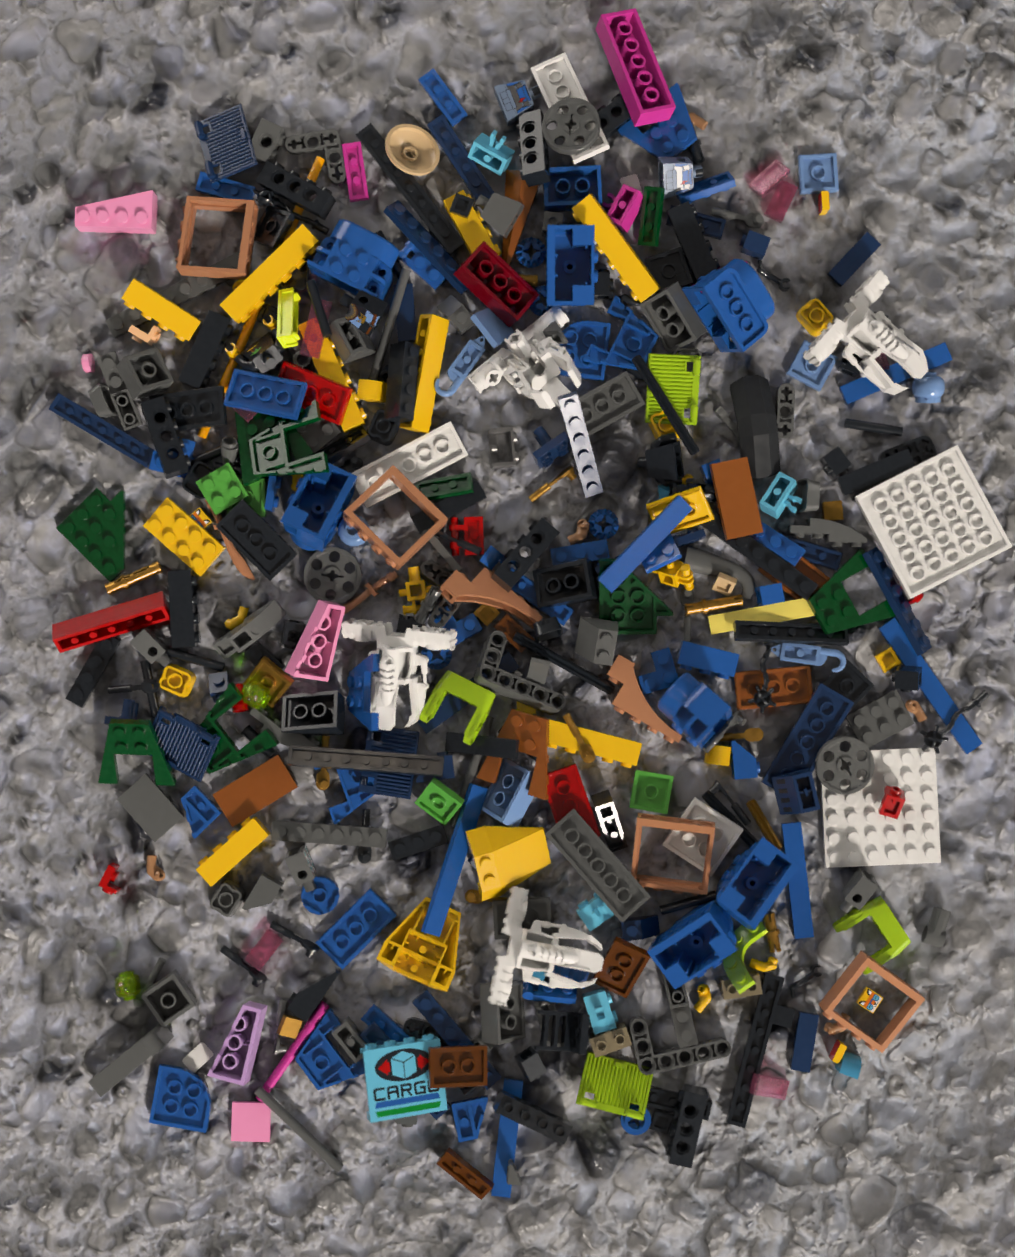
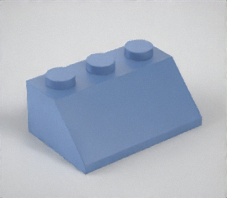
(509, 797)

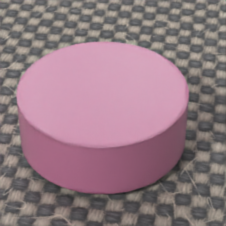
(88, 363)

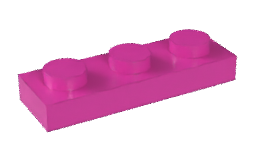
(355, 171)

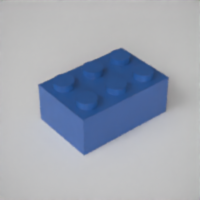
(571, 186)

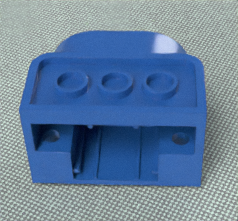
(573, 247)
(355, 260)
(732, 305)
(318, 507)
(694, 710)
(754, 882)
(694, 944)

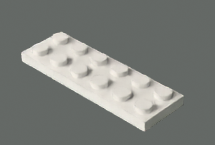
(560, 82)
(414, 460)

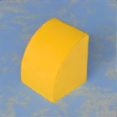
(372, 391)
(718, 755)

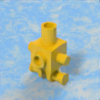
(676, 574)
(415, 590)

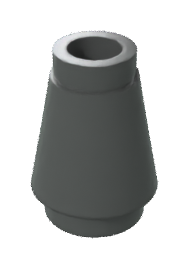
(229, 448)

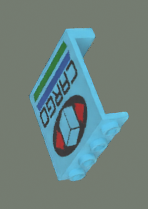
(399, 1079)

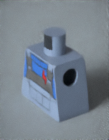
(515, 99)
(677, 175)

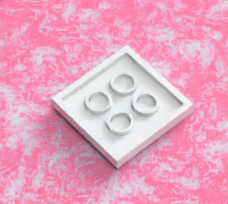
(693, 845)

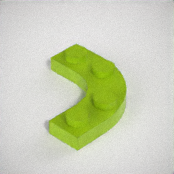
(734, 963)

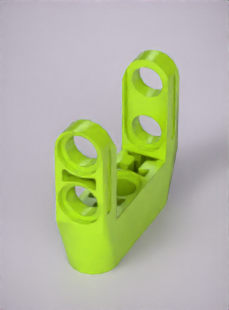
(466, 691)
(886, 924)

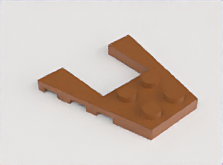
(533, 740)

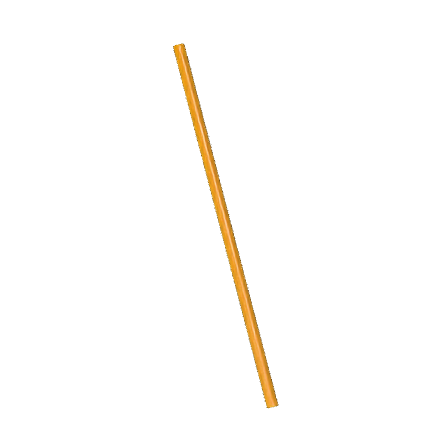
(249, 324)

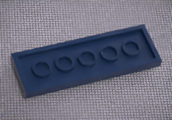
(811, 731)

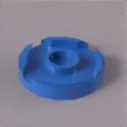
(323, 898)

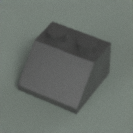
(597, 640)

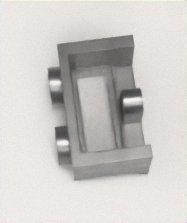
(502, 447)

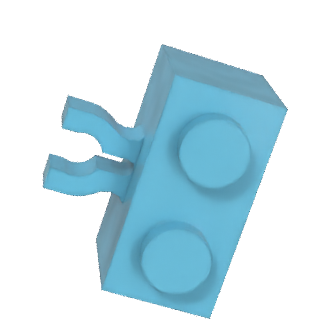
(491, 153)
(779, 495)
(593, 912)
(598, 1007)

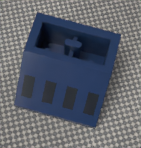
(795, 792)

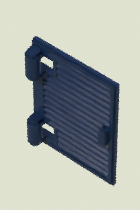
(226, 143)
(184, 743)
(390, 784)

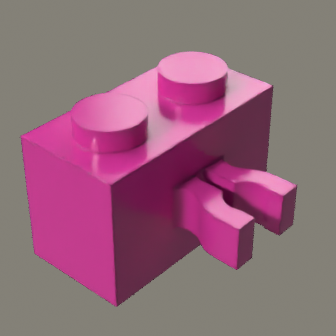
(624, 207)

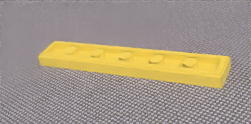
(769, 613)

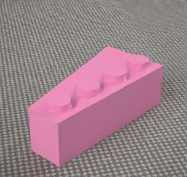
(119, 215)
(317, 643)

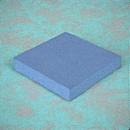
(818, 173)
(491, 327)
(808, 373)

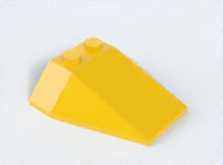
(506, 856)
(422, 955)

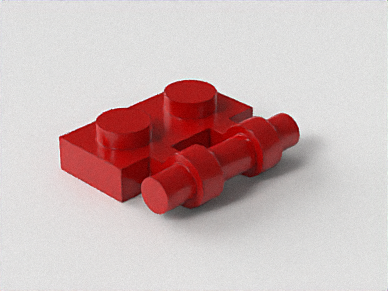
(472, 533)

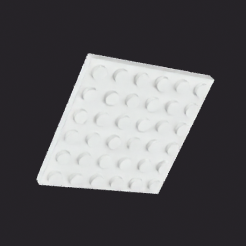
(933, 522)
(860, 835)

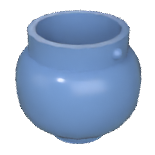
(928, 388)
(349, 535)

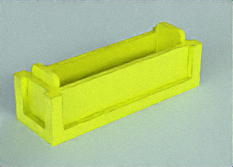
(288, 317)

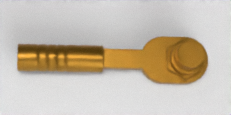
(568, 472)
(749, 734)
(585, 750)
(323, 776)
(473, 896)

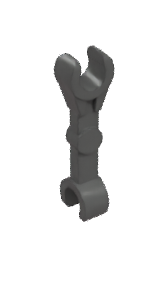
(722, 414)

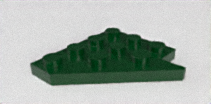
(99, 532)
(631, 604)

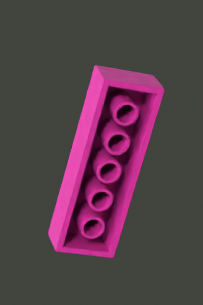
(635, 67)

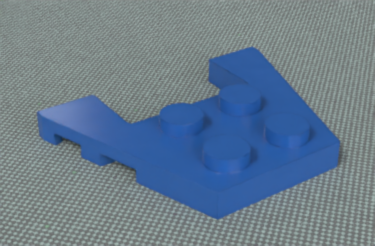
(665, 137)
(633, 340)
(360, 692)
(350, 782)
(322, 1060)

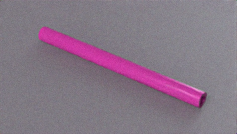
(295, 1047)

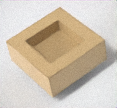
(724, 584)

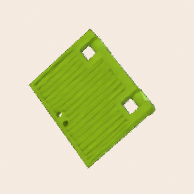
(677, 384)
(614, 1086)

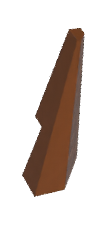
(519, 191)

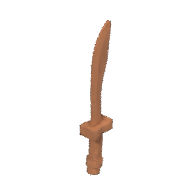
(237, 559)
(372, 590)

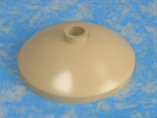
(412, 149)

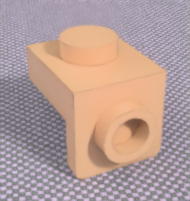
(140, 336)

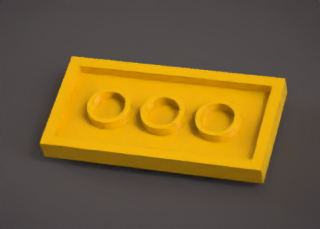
(184, 536)

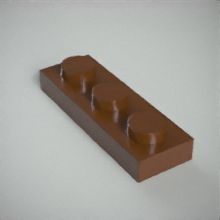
(465, 1173)

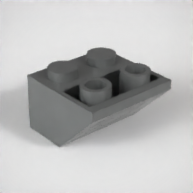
(350, 341)

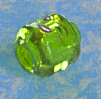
(256, 695)
(127, 985)

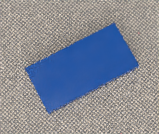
(265, 394)
(356, 928)

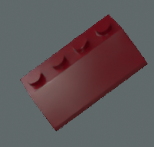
(496, 284)

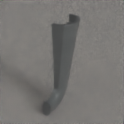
(711, 564)

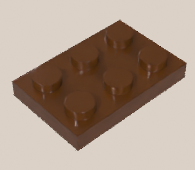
(621, 967)
(457, 1066)

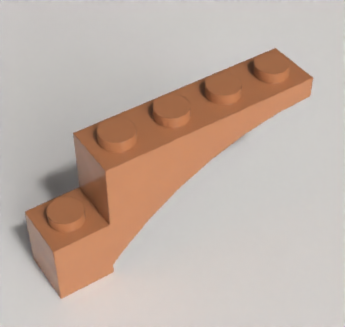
(488, 592)
(632, 701)

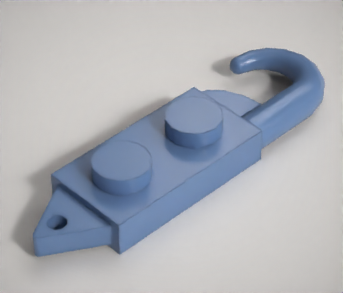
(462, 366)
(808, 654)

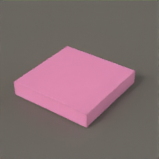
(250, 1121)

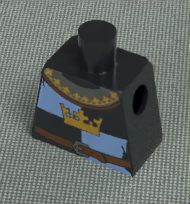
(364, 311)

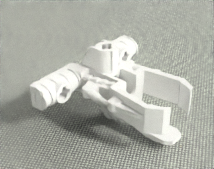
(868, 337)
(533, 361)
(398, 663)
(538, 952)

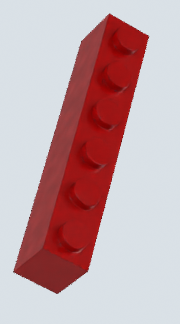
(110, 622)

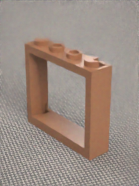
(193, 203)
(416, 496)
(680, 824)
(846, 981)

